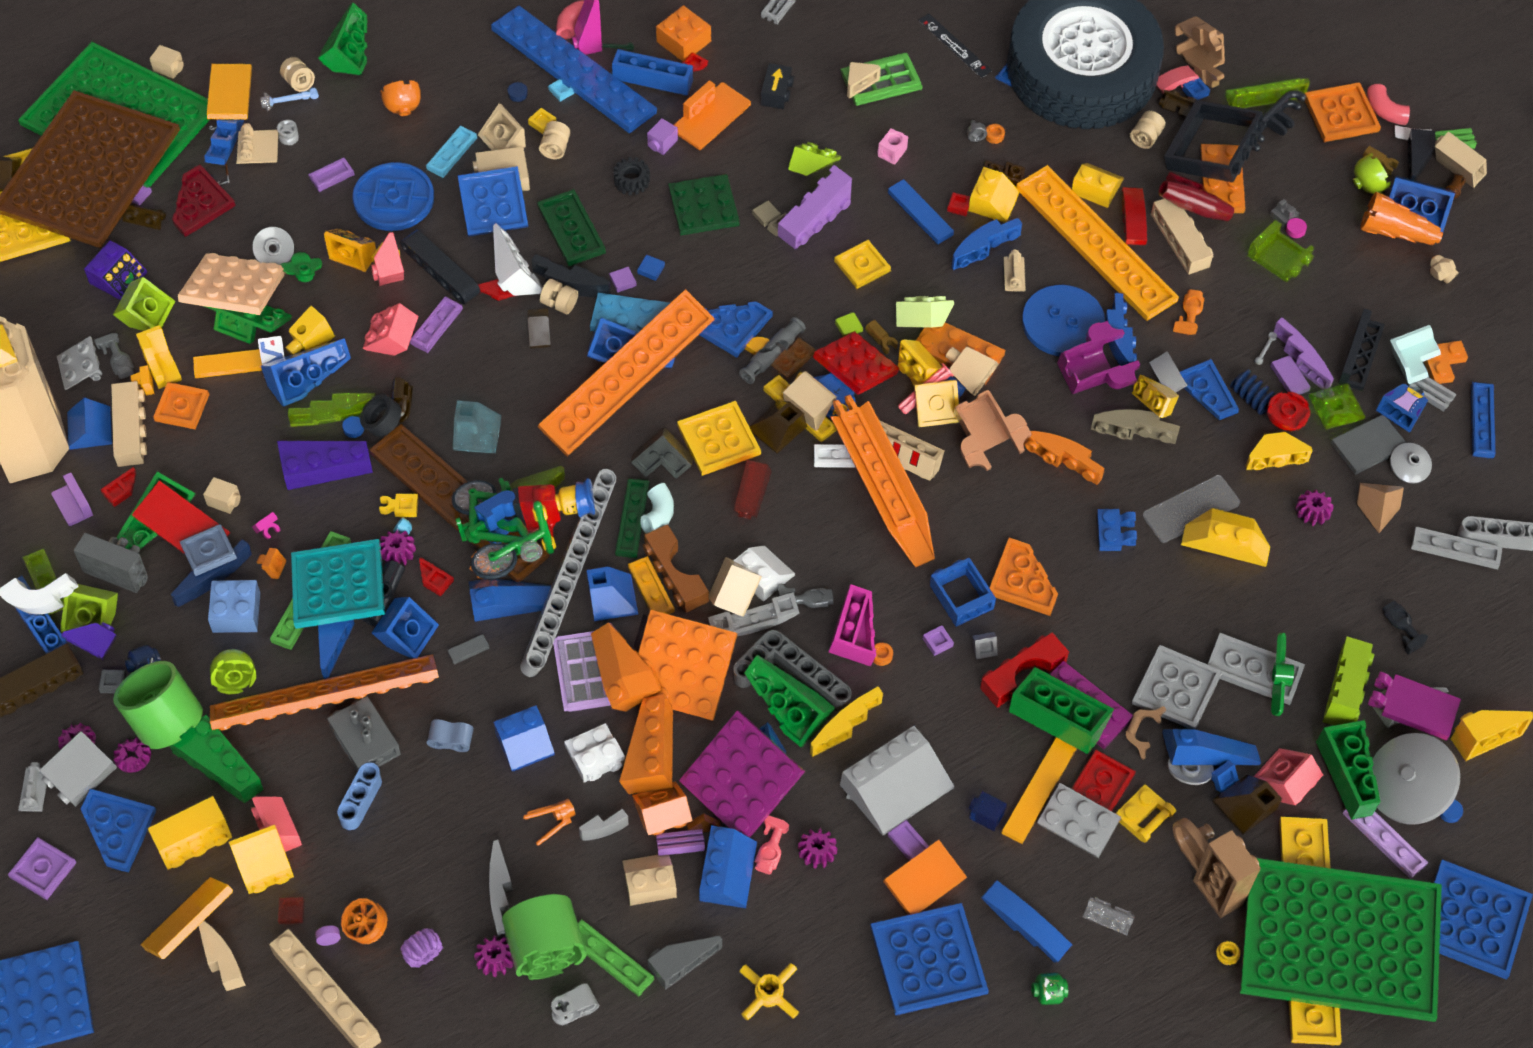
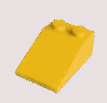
(1488, 730)
(261, 859)

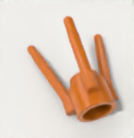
(562, 811)

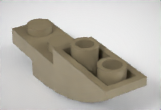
(1130, 422)

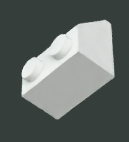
(768, 566)

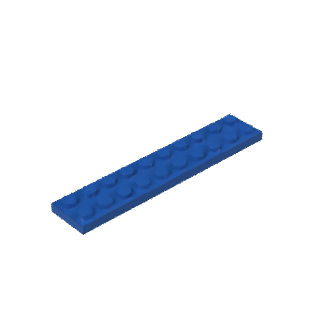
(574, 69)

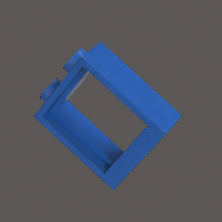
(972, 609)

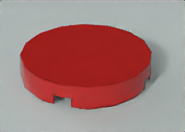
(1288, 411)

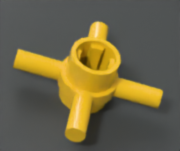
(767, 982)

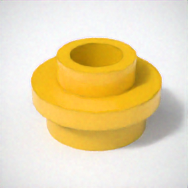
(1232, 948)

